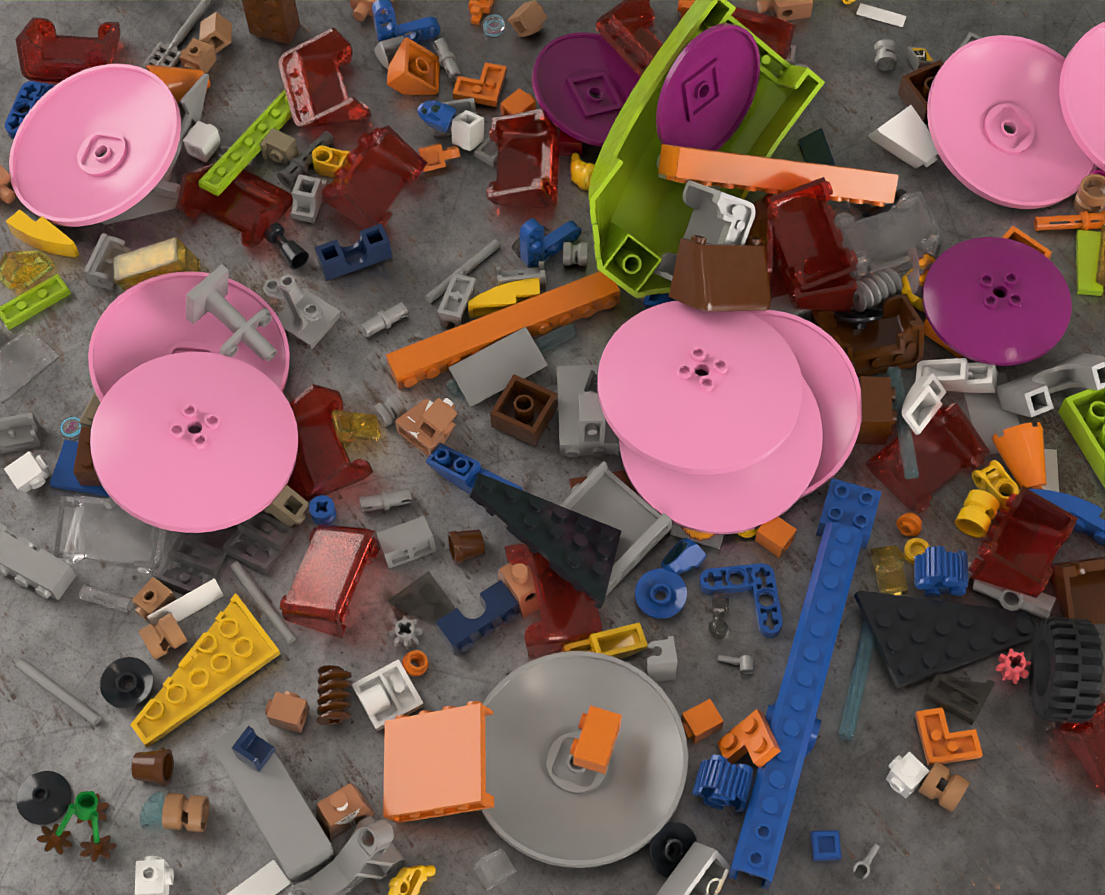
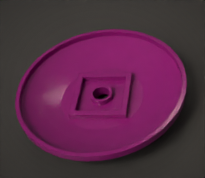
(573, 69)
(709, 88)
(991, 328)

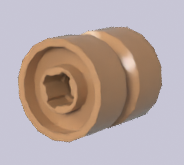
(1090, 194)
(162, 636)
(953, 791)
(176, 812)

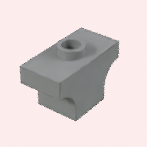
(307, 198)

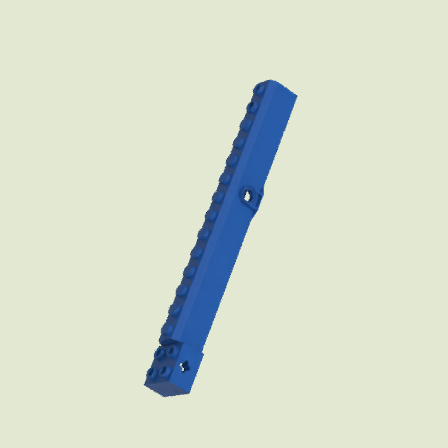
(793, 720)

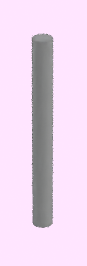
(464, 269)
(263, 602)
(58, 691)

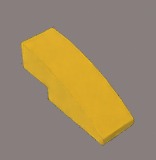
(41, 235)
(503, 297)
(615, 642)

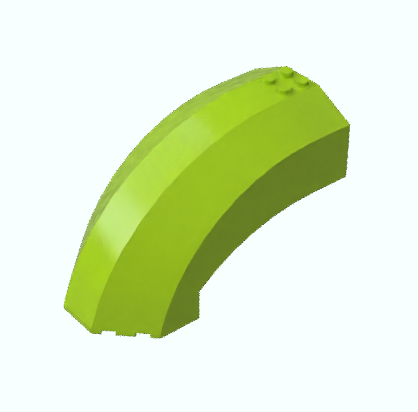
(644, 216)

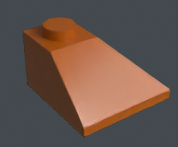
(414, 70)

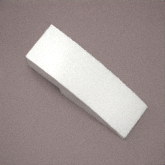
(960, 375)
(922, 402)

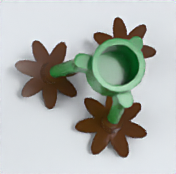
(85, 808)

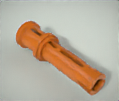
(1084, 221)

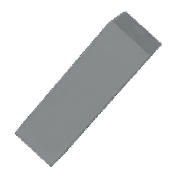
(277, 808)

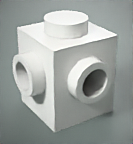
(467, 130)
(202, 141)
(28, 471)
(906, 774)
(153, 876)

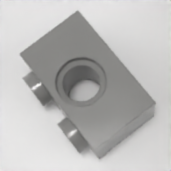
(590, 419)

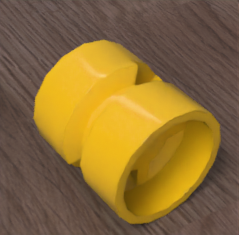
(977, 513)

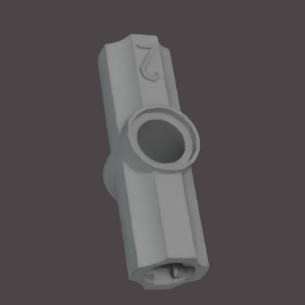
(1040, 606)

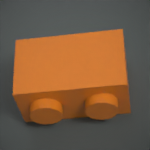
(596, 739)

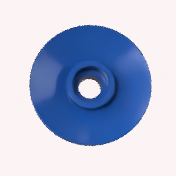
(657, 582)

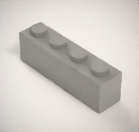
(33, 568)
(698, 873)

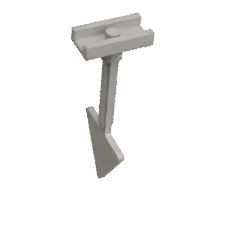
(193, 106)

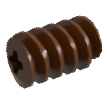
(333, 695)

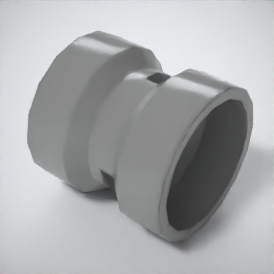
(885, 51)
(569, 254)
(389, 410)

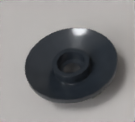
(859, 319)
(123, 672)
(51, 806)
(680, 839)

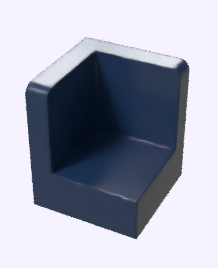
(253, 749)

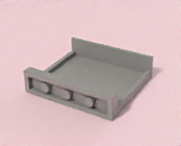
(570, 383)
(615, 504)

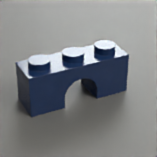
(368, 250)
(462, 632)

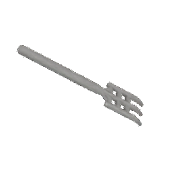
(171, 48)

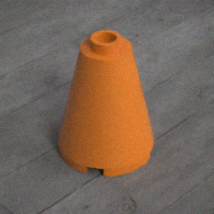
(177, 79)
(1024, 454)

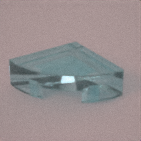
(152, 810)

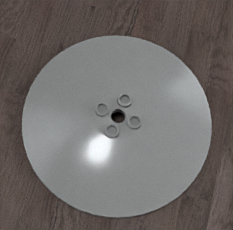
(572, 813)

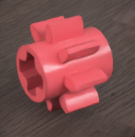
(1013, 673)

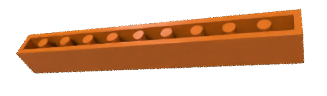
(537, 314)

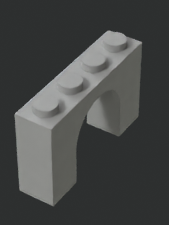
(1031, 392)

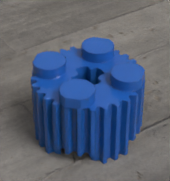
(941, 572)
(723, 783)

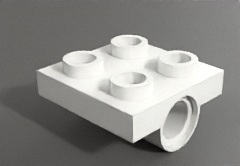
(387, 694)

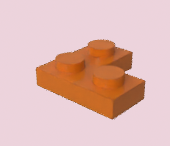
(484, 91)
(750, 736)
(945, 746)

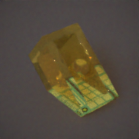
(23, 268)

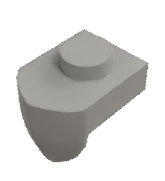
(387, 49)

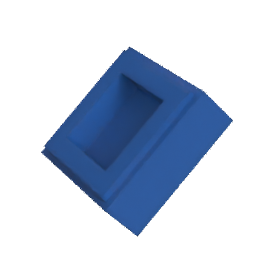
(825, 845)

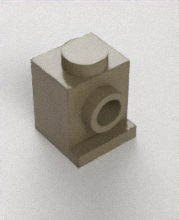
(279, 147)
(288, 507)

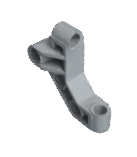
(364, 854)

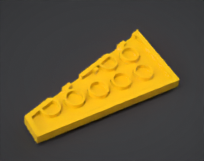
(214, 665)

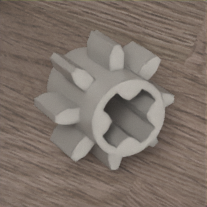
(405, 640)

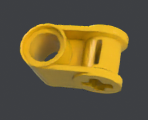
(328, 160)
(995, 481)

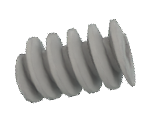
(876, 288)

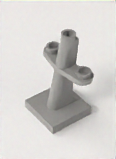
(209, 297)
(306, 314)

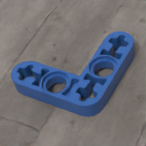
(428, 26)
(23, 100)
(537, 248)
(750, 583)

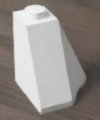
(907, 138)

